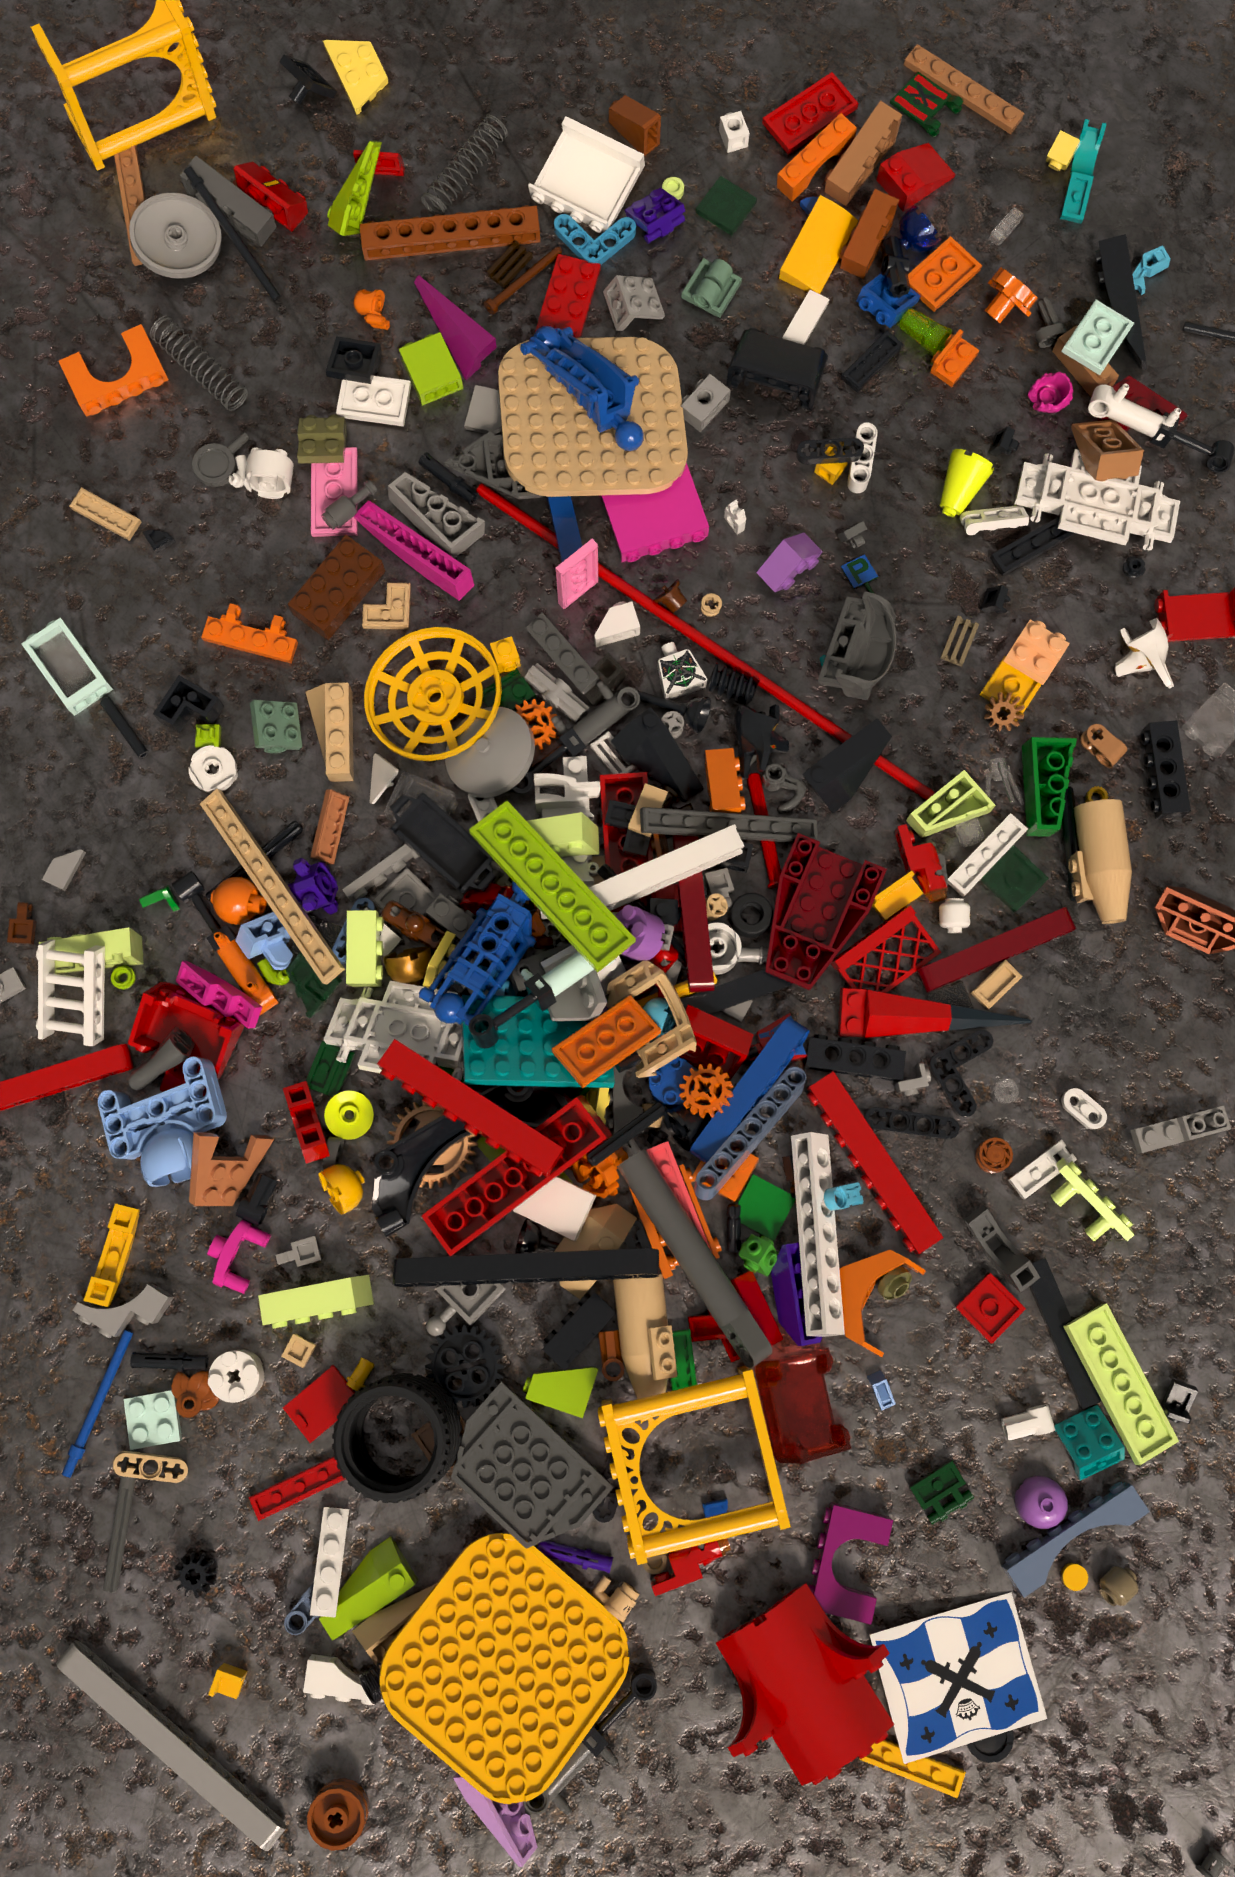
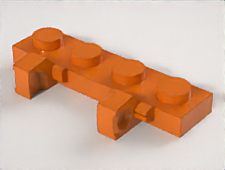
(231, 633)

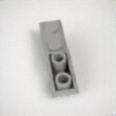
(1180, 1129)

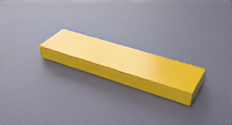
(925, 1771)

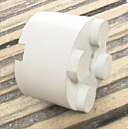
(269, 473)
(730, 947)
(222, 1379)

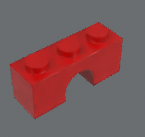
(306, 1122)

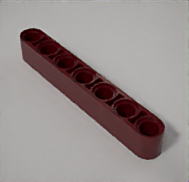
(695, 927)
(996, 949)

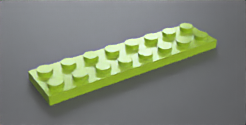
(552, 886)

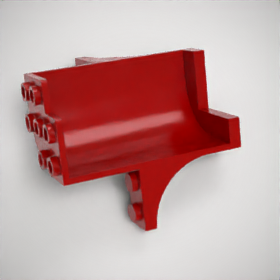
(805, 1688)

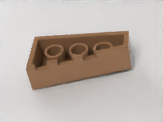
(864, 153)

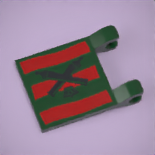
(922, 100)

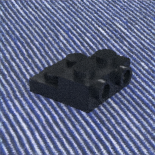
(354, 360)

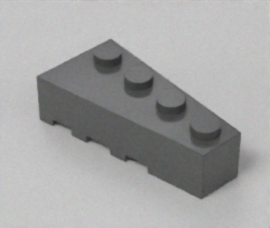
(240, 209)

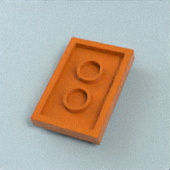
(943, 273)

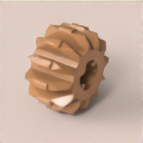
(1013, 715)

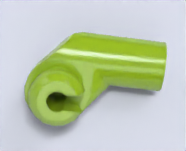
(273, 976)

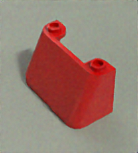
(172, 1006)

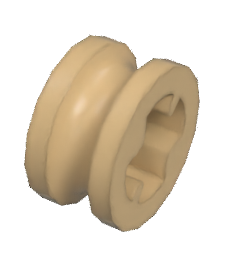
(715, 600)

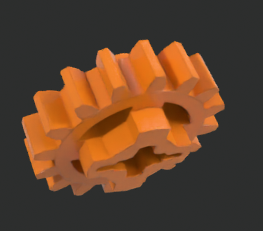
(537, 716)
(698, 1096)

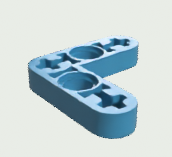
(592, 246)

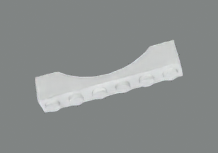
(332, 1678)

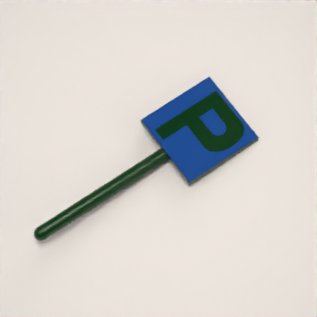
(860, 572)

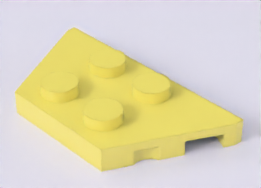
(357, 70)

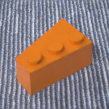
(722, 781)

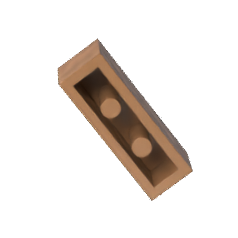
(1086, 378)

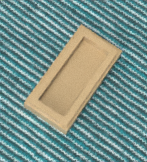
(650, 797)
(996, 984)

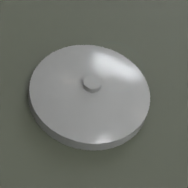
(175, 235)
(496, 759)

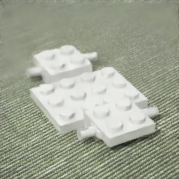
(1094, 507)
(401, 1016)

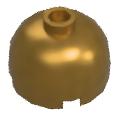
(409, 965)

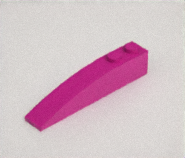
(416, 551)

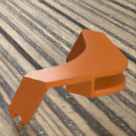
(856, 1286)

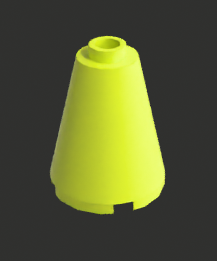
(963, 481)

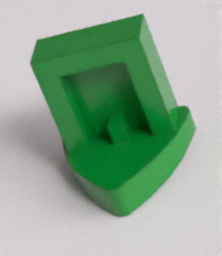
(157, 895)

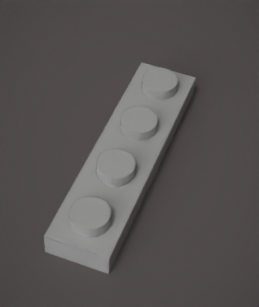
(377, 874)

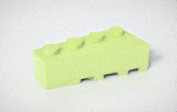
(569, 834)
(121, 948)
(314, 1300)

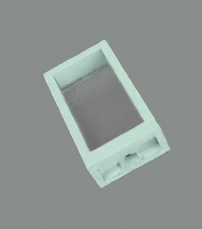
(66, 666)

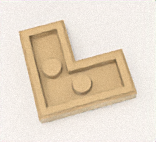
(394, 613)

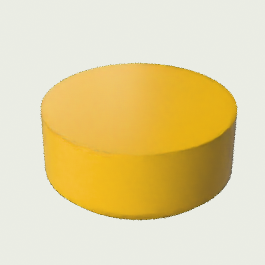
(1074, 1576)

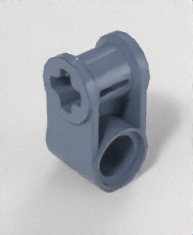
(303, 1609)

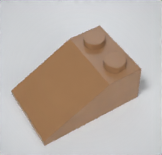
(1107, 450)

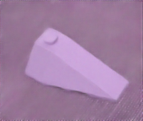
(505, 1821)

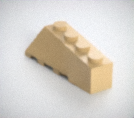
(333, 720)

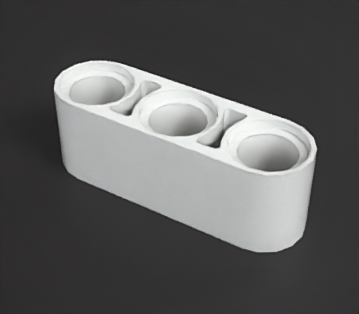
(863, 468)

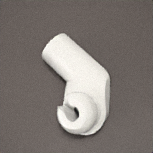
(237, 479)

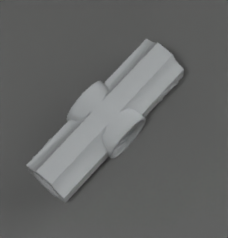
(556, 693)

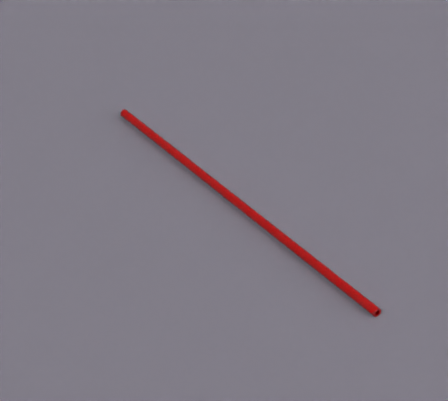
(708, 644)

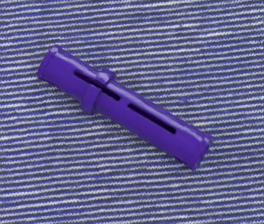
(604, 1561)

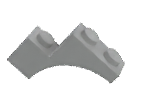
(148, 1306)

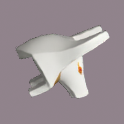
(1146, 653)

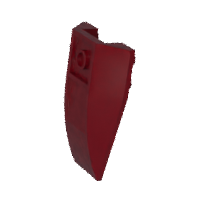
(817, 910)

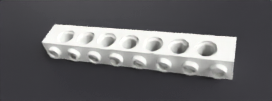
(817, 1236)

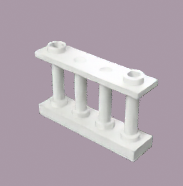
(92, 984)

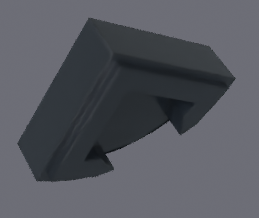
(158, 539)

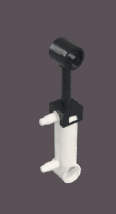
(1161, 429)

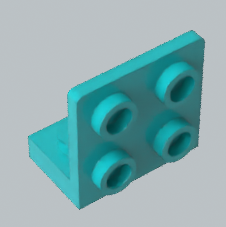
(1090, 1442)

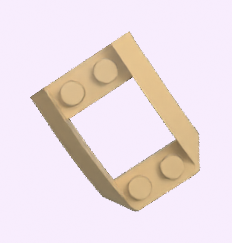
(671, 1043)

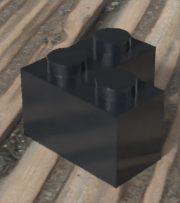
(184, 701)

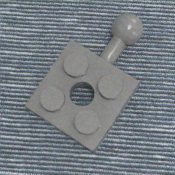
(467, 1306)

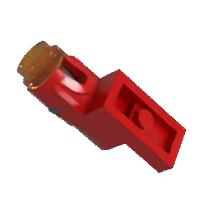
(923, 861)
(686, 1565)

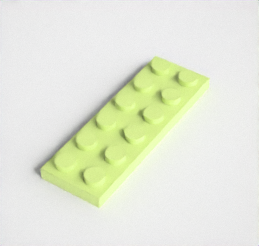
(1121, 1384)

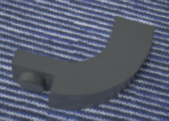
(999, 1250)

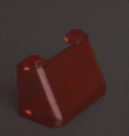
(799, 1407)

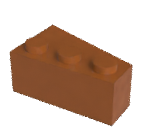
(868, 235)

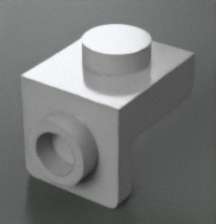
(911, 1087)

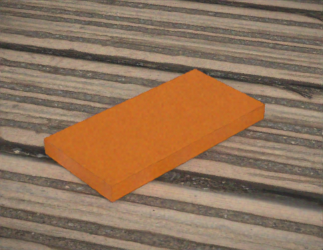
(606, 1041)

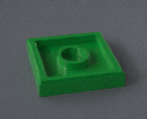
(764, 1207)

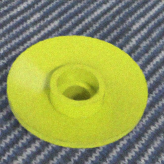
(344, 1127)

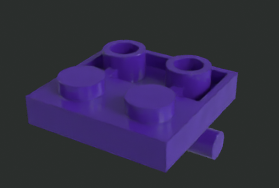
(657, 214)

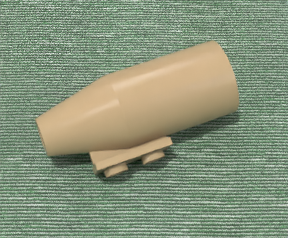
(1103, 861)
(645, 1334)

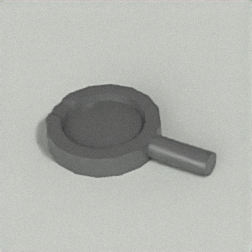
(216, 462)

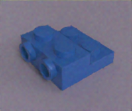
(880, 302)

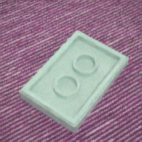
(1097, 337)

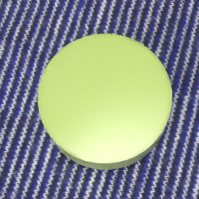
(674, 187)

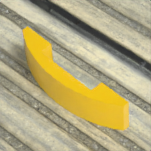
(114, 1256)

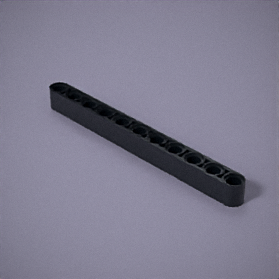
(526, 1267)

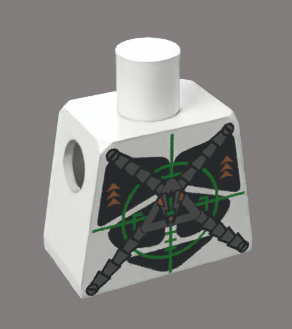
(679, 672)

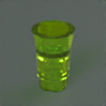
(925, 330)

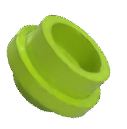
(118, 972)

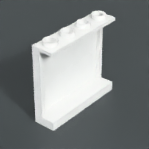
(587, 176)

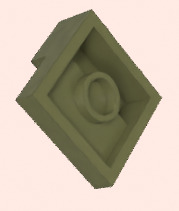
(321, 439)

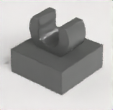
(853, 534)

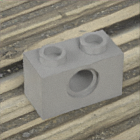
(700, 414)

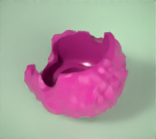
(1051, 392)

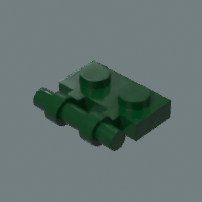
(938, 1485)

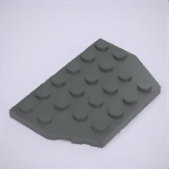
(525, 1471)

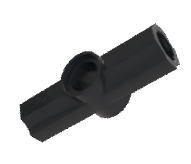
(895, 266)

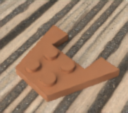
(222, 1178)

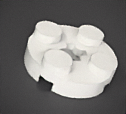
(200, 764)

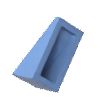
(881, 1390)

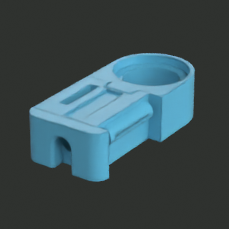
(845, 1195)

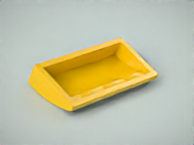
(818, 246)

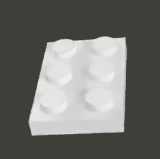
(378, 402)

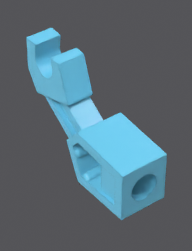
(1161, 261)

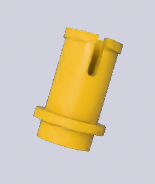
(360, 1374)

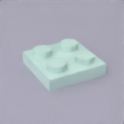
(152, 1420)

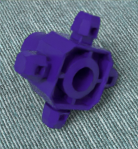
(314, 886)

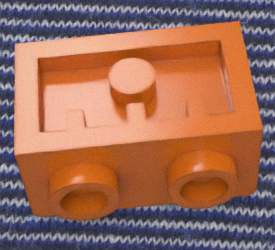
(953, 359)

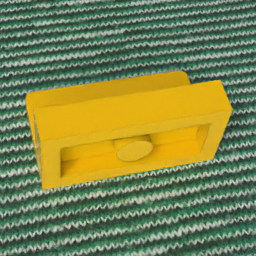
(896, 896)

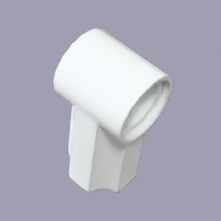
(1034, 1421)

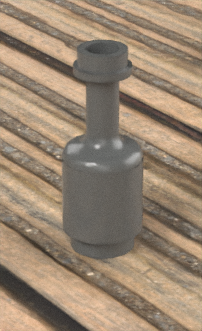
(345, 508)

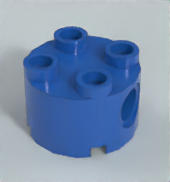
(665, 1085)

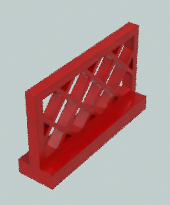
(879, 936)

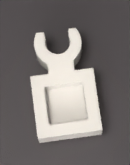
(735, 517)

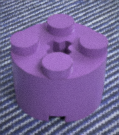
(645, 928)

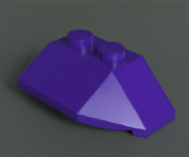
(789, 1294)

